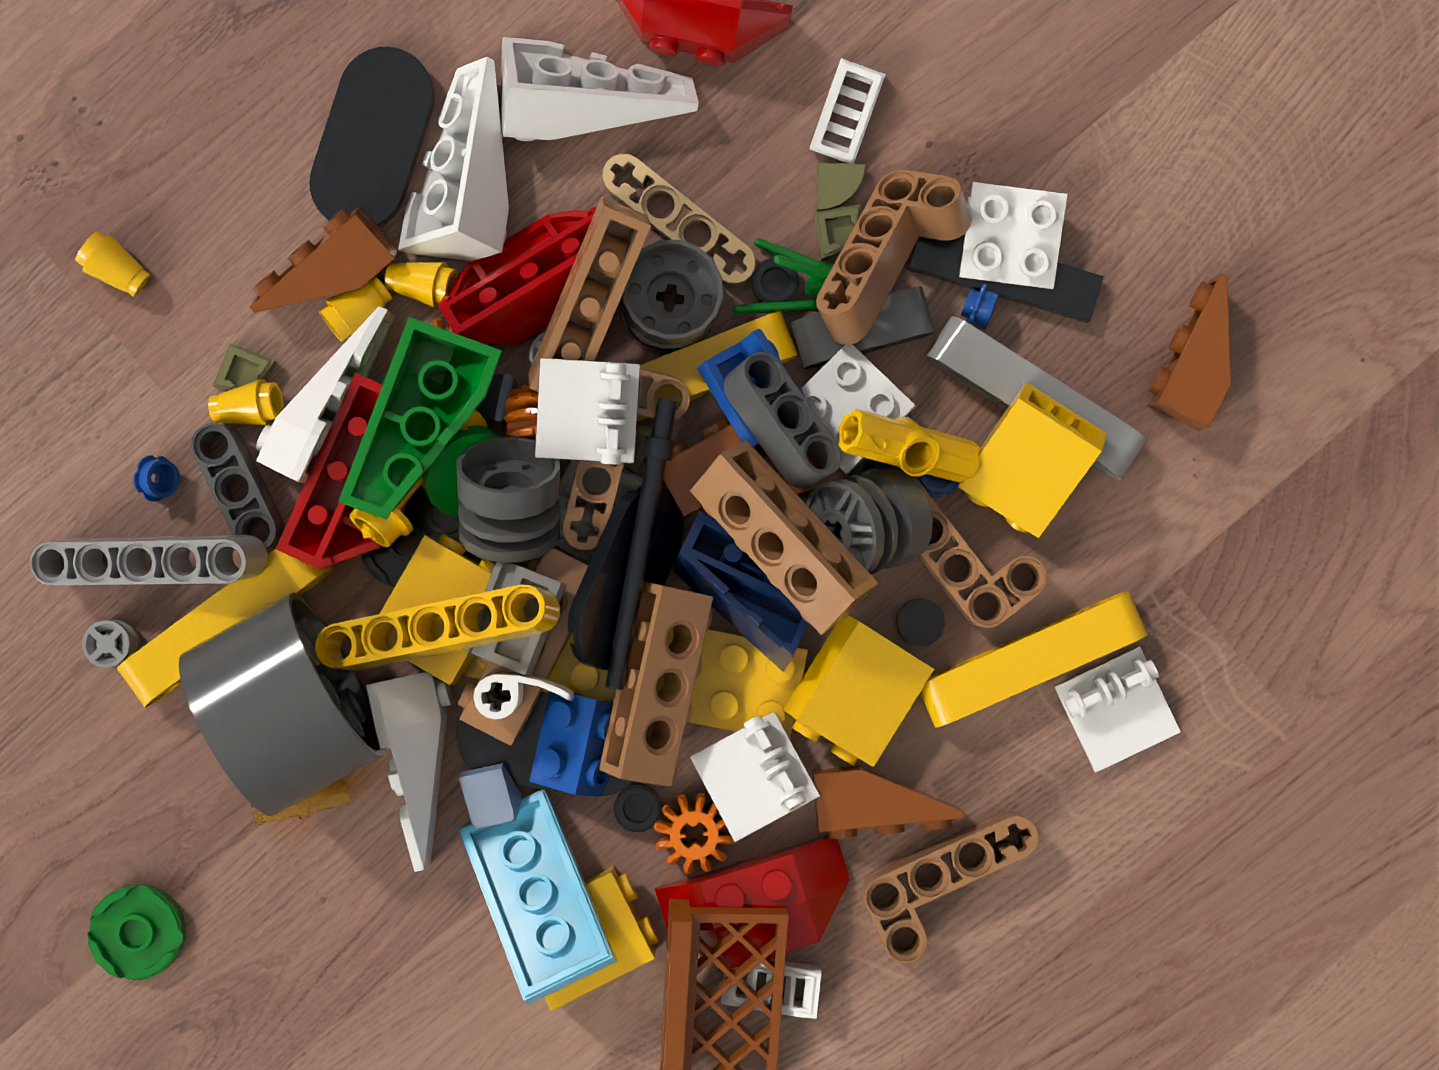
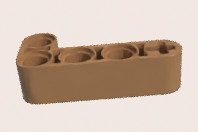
(895, 216)
(648, 383)
(978, 579)
(951, 877)

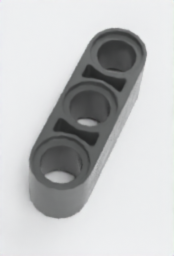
(900, 320)
(760, 412)
(220, 475)

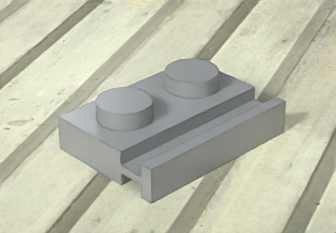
(523, 652)

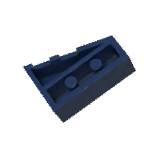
(740, 590)

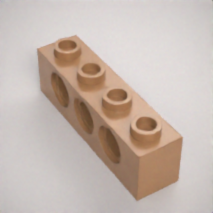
(593, 286)
(783, 537)
(564, 569)
(639, 705)

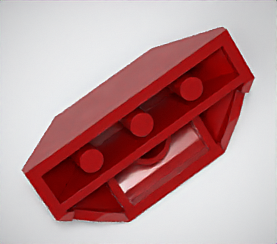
(707, 28)
(517, 290)
(320, 525)
(800, 878)

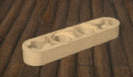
(683, 215)

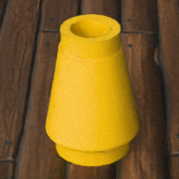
(110, 263)
(421, 280)
(351, 309)
(249, 404)

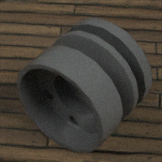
(676, 270)
(508, 500)
(876, 516)

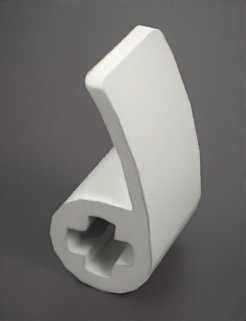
(513, 683)

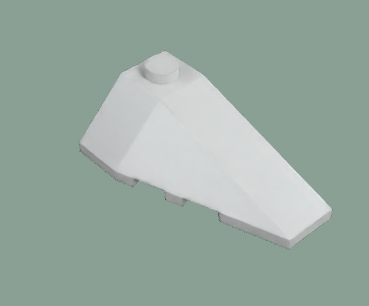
(567, 96)
(465, 189)
(302, 426)
(412, 723)

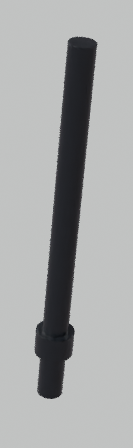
(657, 449)

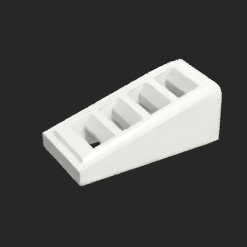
(860, 73)
(791, 1007)

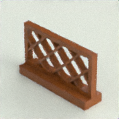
(682, 984)

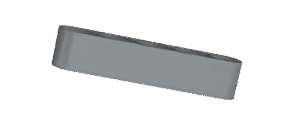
(1001, 373)
(128, 562)

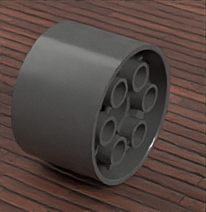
(275, 710)

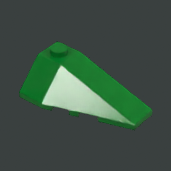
(423, 403)

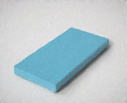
(538, 899)

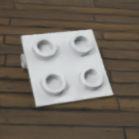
(1013, 235)
(852, 383)
(587, 410)
(1117, 709)
(754, 776)

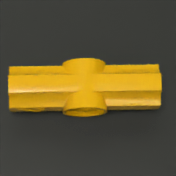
(908, 446)

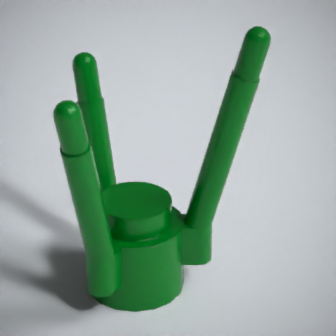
(816, 271)

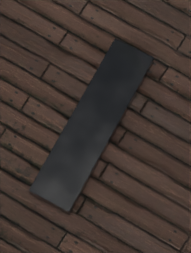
(1073, 290)

